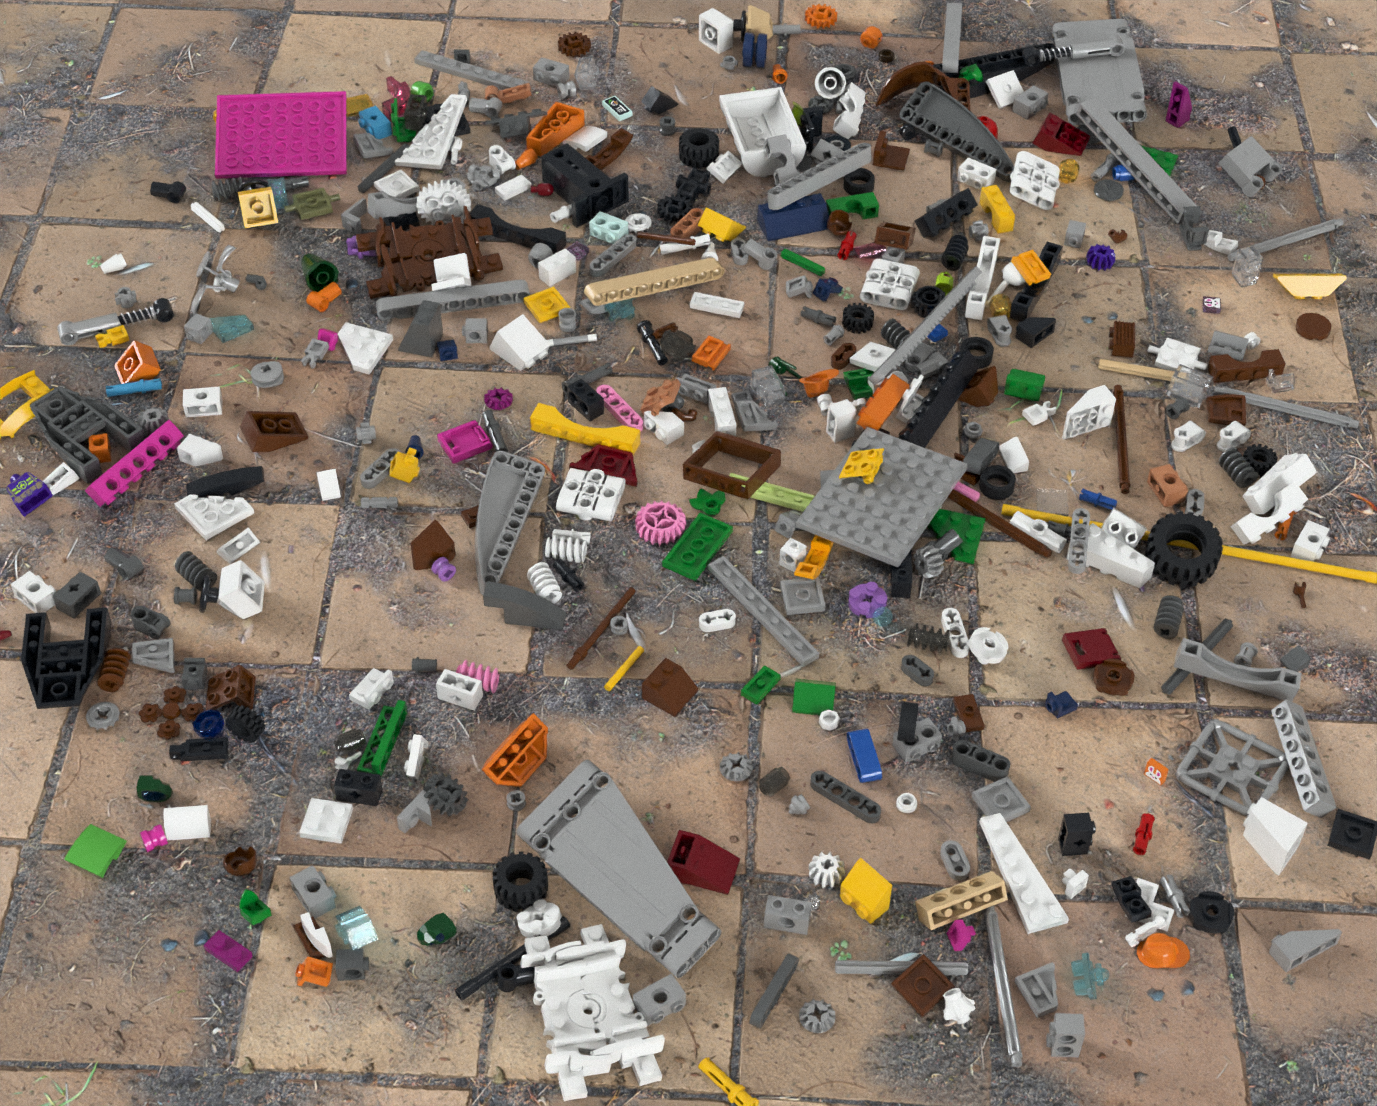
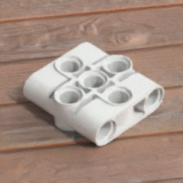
(1034, 180)
(889, 284)
(590, 494)

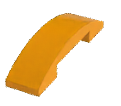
(815, 559)

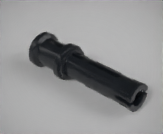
(660, 355)

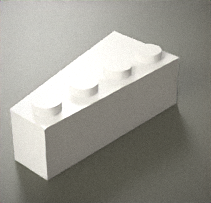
(1287, 470)
(1115, 558)

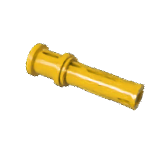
(735, 1092)

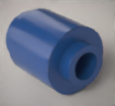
(1120, 173)

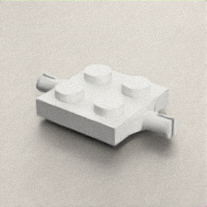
(1176, 353)

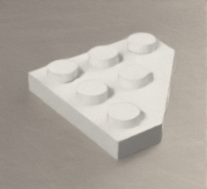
(363, 346)
(213, 514)

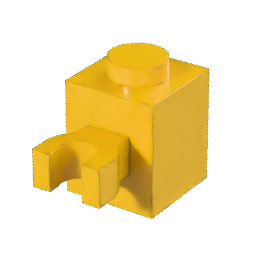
(404, 466)

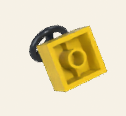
(257, 204)

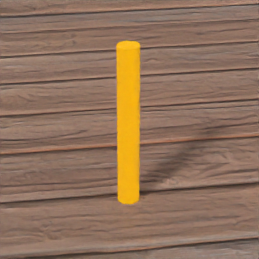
(624, 668)

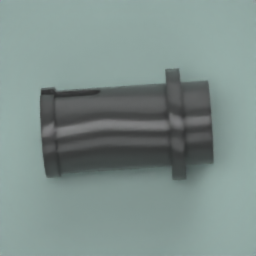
(424, 665)

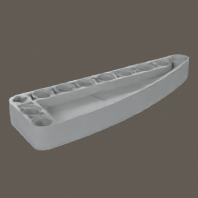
(503, 511)

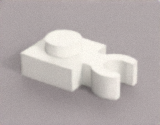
(1037, 414)

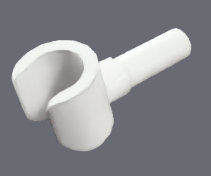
(344, 763)

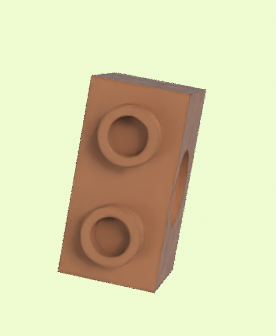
(1167, 485)

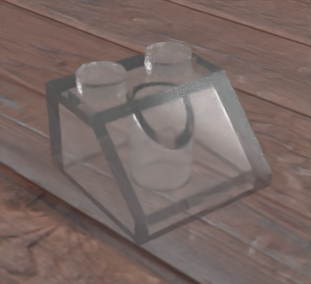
(1189, 384)

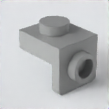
(787, 523)

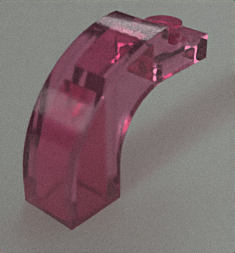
(401, 92)

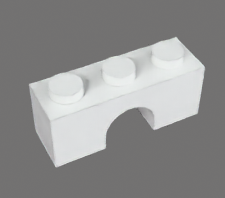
(721, 410)

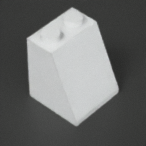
(520, 343)
(1273, 833)

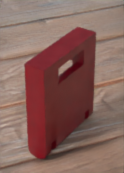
(1094, 644)

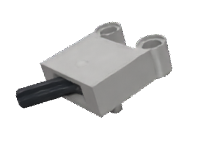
(1247, 161)

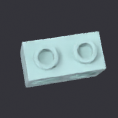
(608, 227)

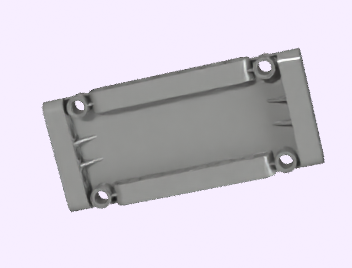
(1108, 78)

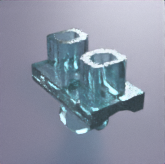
(279, 192)
(624, 309)
(1087, 985)

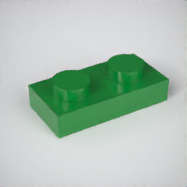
(760, 685)

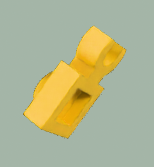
(114, 336)

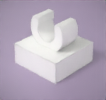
(1074, 882)

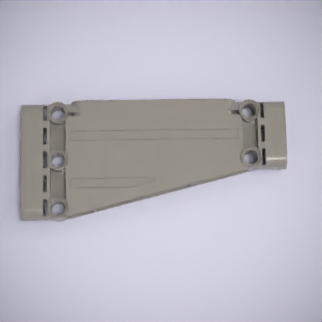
(618, 867)

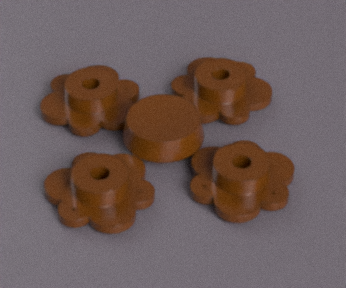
(170, 711)

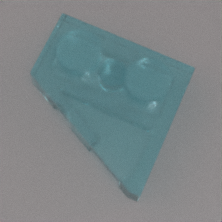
(231, 327)

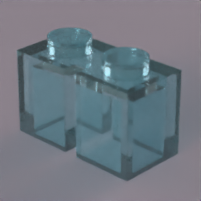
(355, 928)

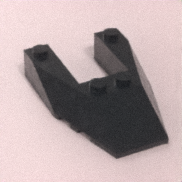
(63, 669)

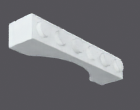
(986, 263)

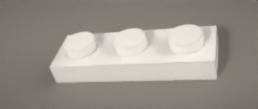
(716, 304)

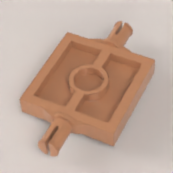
(660, 397)

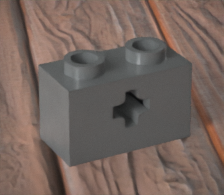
(76, 595)

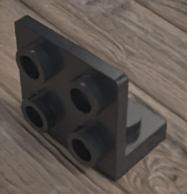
(811, 125)

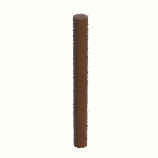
(666, 238)

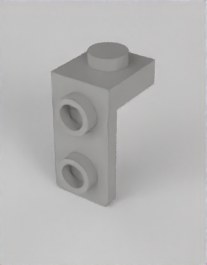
(351, 217)

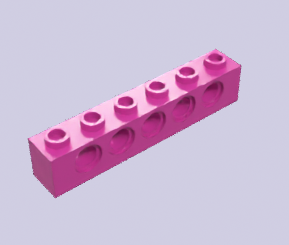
(98, 489)

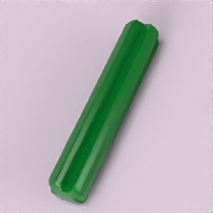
(802, 262)

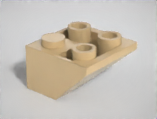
(759, 22)

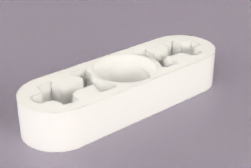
(954, 639)

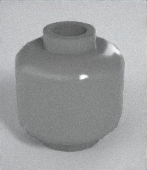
(538, 253)

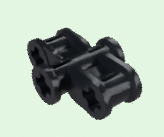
(695, 184)

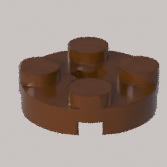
(1110, 686)

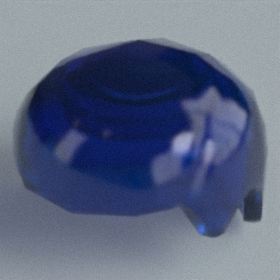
(208, 724)

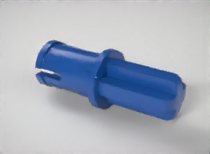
(1098, 499)

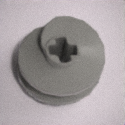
(267, 374)

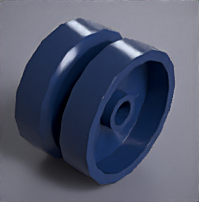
(754, 50)

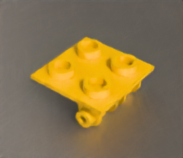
(864, 464)

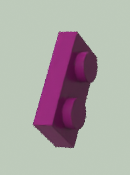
(228, 951)

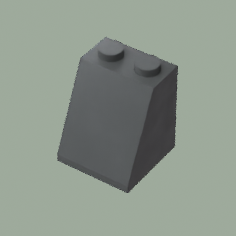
(424, 330)

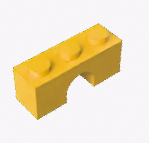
(1002, 215)

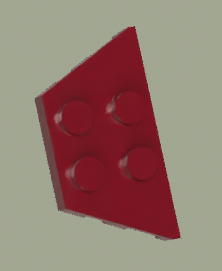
(609, 460)

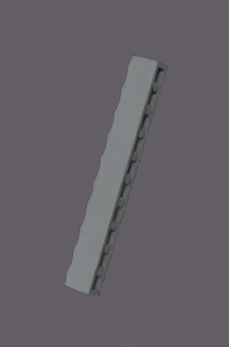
(1134, 158)

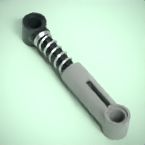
(1075, 50)
(72, 332)

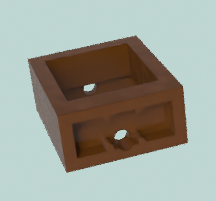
(901, 235)

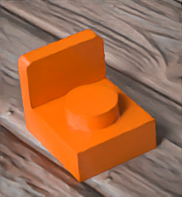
(314, 971)

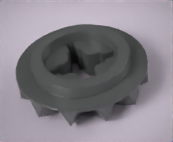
(848, 71)
(826, 104)

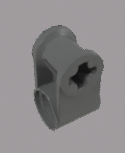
(149, 621)

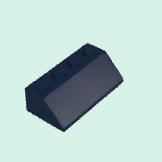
(795, 219)

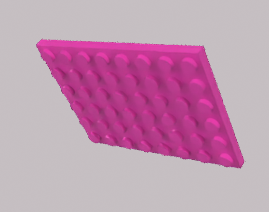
(281, 134)

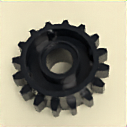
(926, 300)

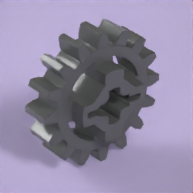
(445, 794)

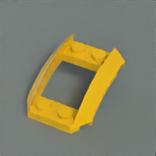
(34, 388)

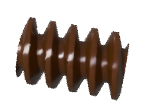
(113, 669)

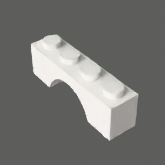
(848, 121)
(1286, 500)

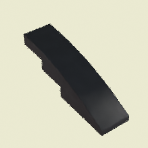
(226, 481)

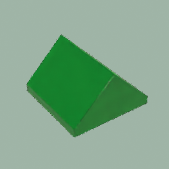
(813, 696)

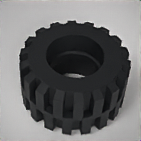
(698, 147)
(517, 867)

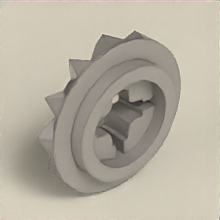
(104, 709)
(736, 773)
(811, 1022)

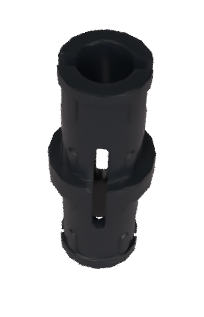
(568, 575)

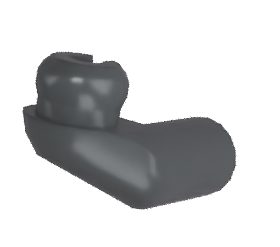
(259, 281)

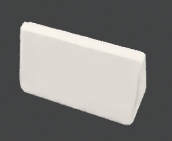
(1014, 455)
(238, 546)

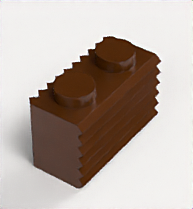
(1122, 339)

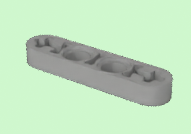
(599, 266)
(1079, 541)

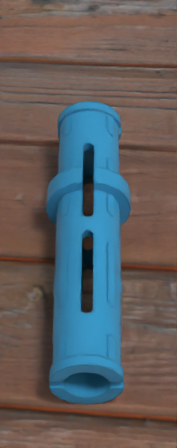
(134, 387)

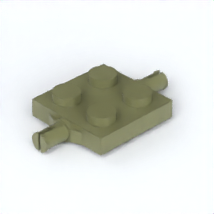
(312, 203)

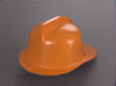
(819, 382)
(1163, 952)

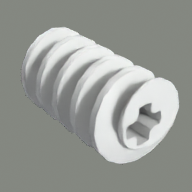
(566, 549)
(544, 582)

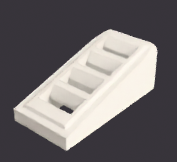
(65, 476)

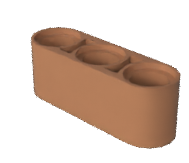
(688, 224)

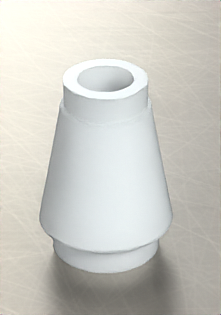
(113, 264)

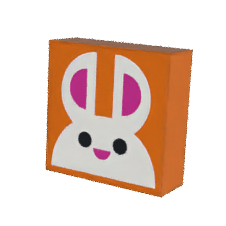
(1156, 771)

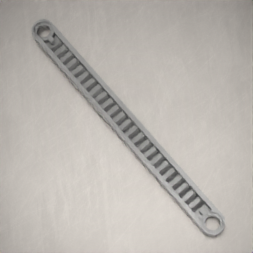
(926, 326)

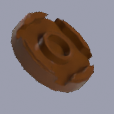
(1313, 326)

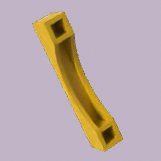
(550, 421)

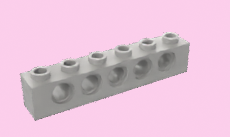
(1303, 759)

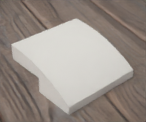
(586, 138)

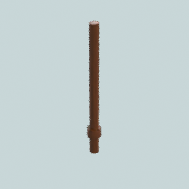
(582, 652)

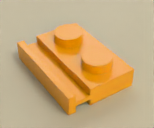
(1031, 267)

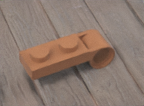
(508, 95)

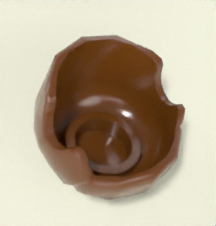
(839, 223)
(240, 862)

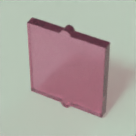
(869, 249)

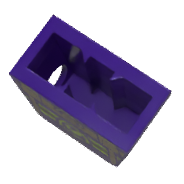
(28, 492)

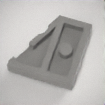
(155, 654)
(1039, 989)

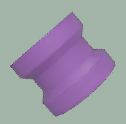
(443, 569)

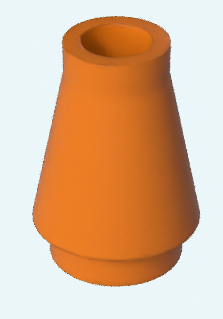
(779, 74)
(527, 158)

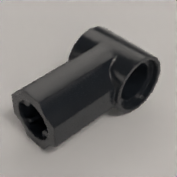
(172, 192)
(518, 975)

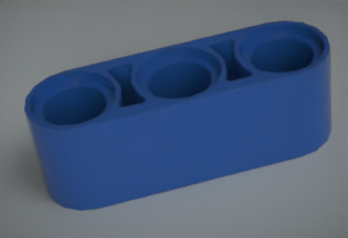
(864, 755)

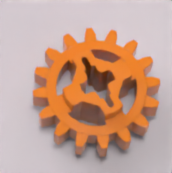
(821, 16)

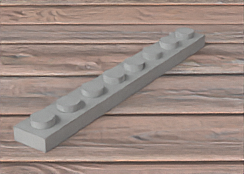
(467, 71)
(763, 611)

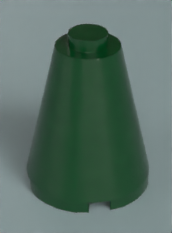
(318, 272)

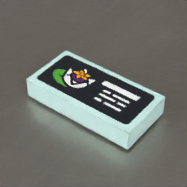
(617, 108)

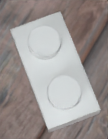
(513, 187)

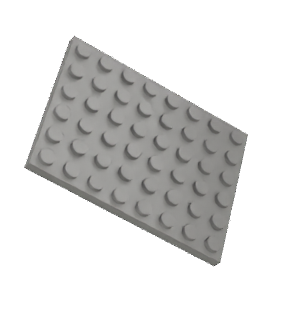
(892, 510)

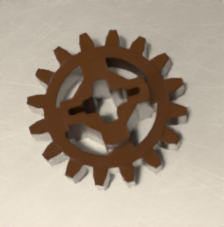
(574, 44)

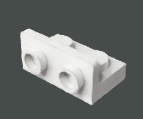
(724, 167)
(372, 688)

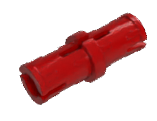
(847, 245)
(1143, 834)

